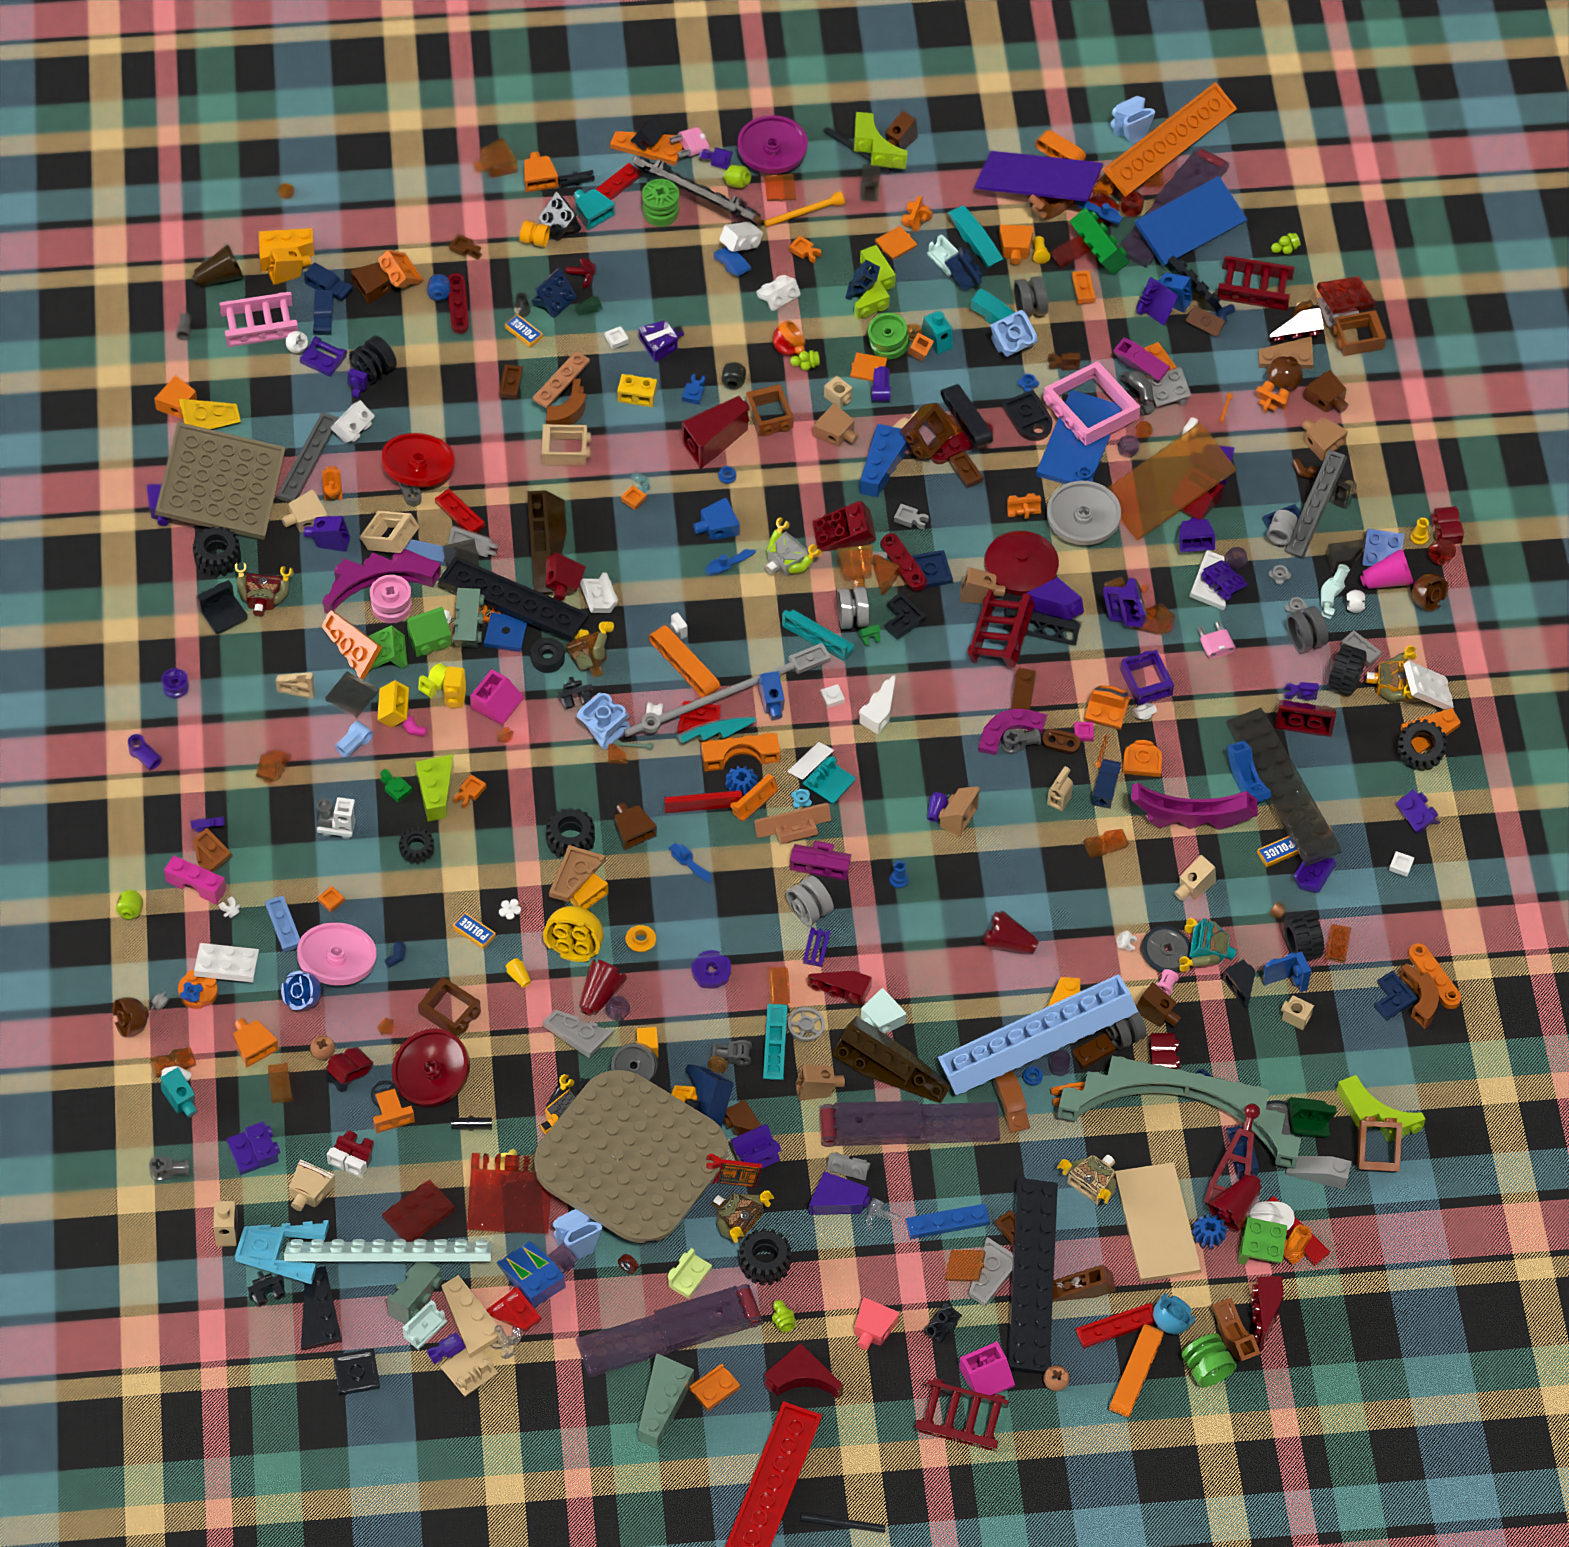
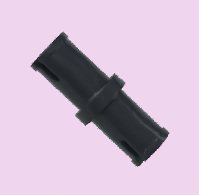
(576, 178)
(471, 1123)

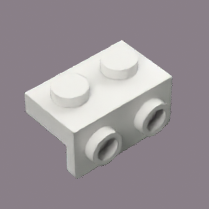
(779, 291)
(599, 594)

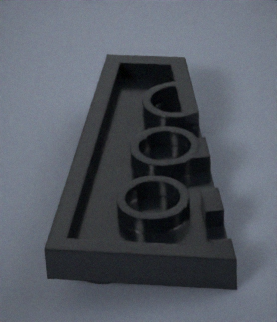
(1200, 287)
(319, 1314)

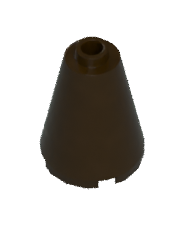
(218, 268)

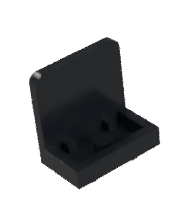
(221, 607)

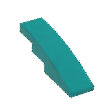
(976, 236)
(723, 727)
(775, 1042)

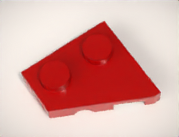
(698, 716)
(515, 1311)

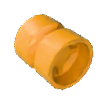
(537, 234)

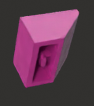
(496, 697)
(987, 1370)

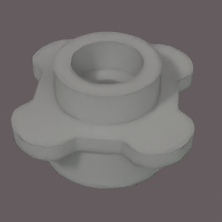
(1279, 570)
(1296, 602)
(159, 1001)

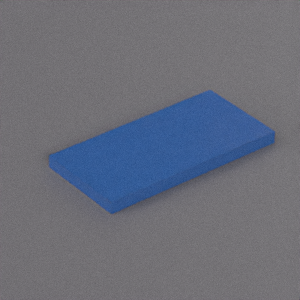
(1190, 221)
(1067, 452)

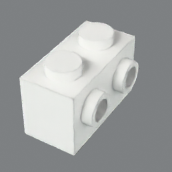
(741, 236)
(352, 422)

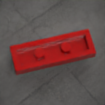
(619, 181)
(459, 511)

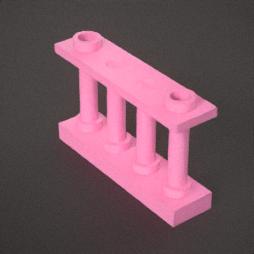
(260, 333)

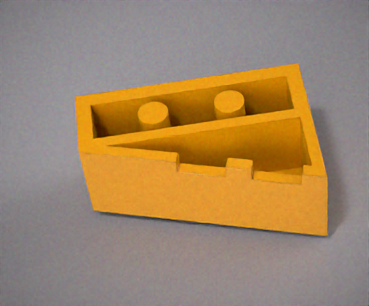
(298, 238)

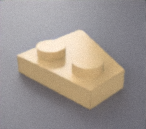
(296, 684)

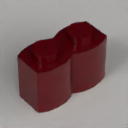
(1447, 524)
(1163, 1050)
(349, 1065)

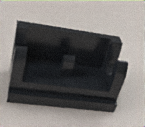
(649, 132)

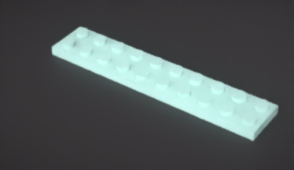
(388, 1251)

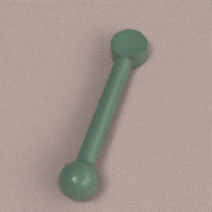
(649, 746)

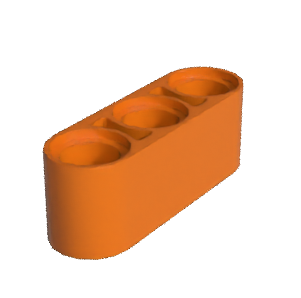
(1058, 147)

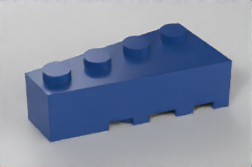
(883, 457)

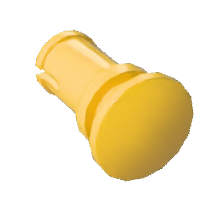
(1041, 253)
(1420, 533)

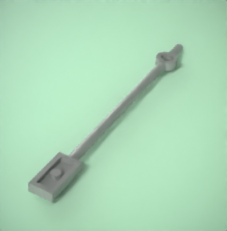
(799, 662)

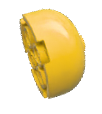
(574, 933)

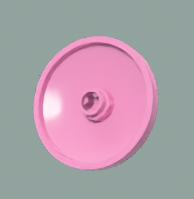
(336, 953)

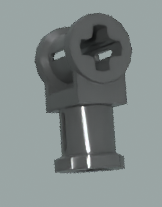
(1019, 740)
(734, 1051)
(168, 1168)

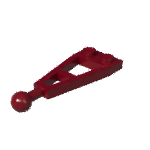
(1251, 1112)

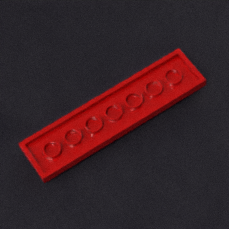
(775, 1477)

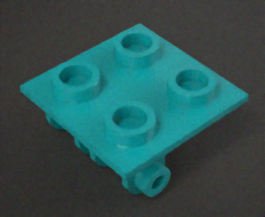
(829, 780)

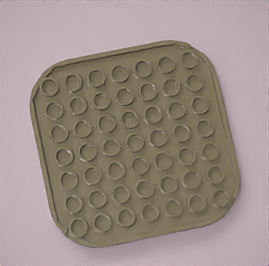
(630, 1156)

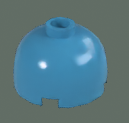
(1172, 1315)

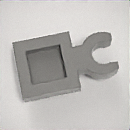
(907, 516)

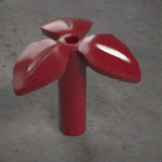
(587, 269)

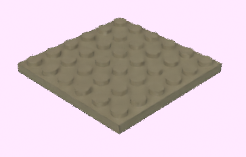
(220, 480)

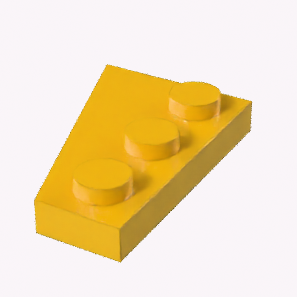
(208, 413)

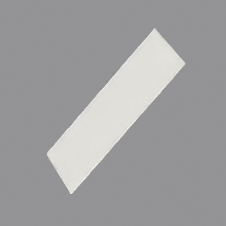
(810, 760)

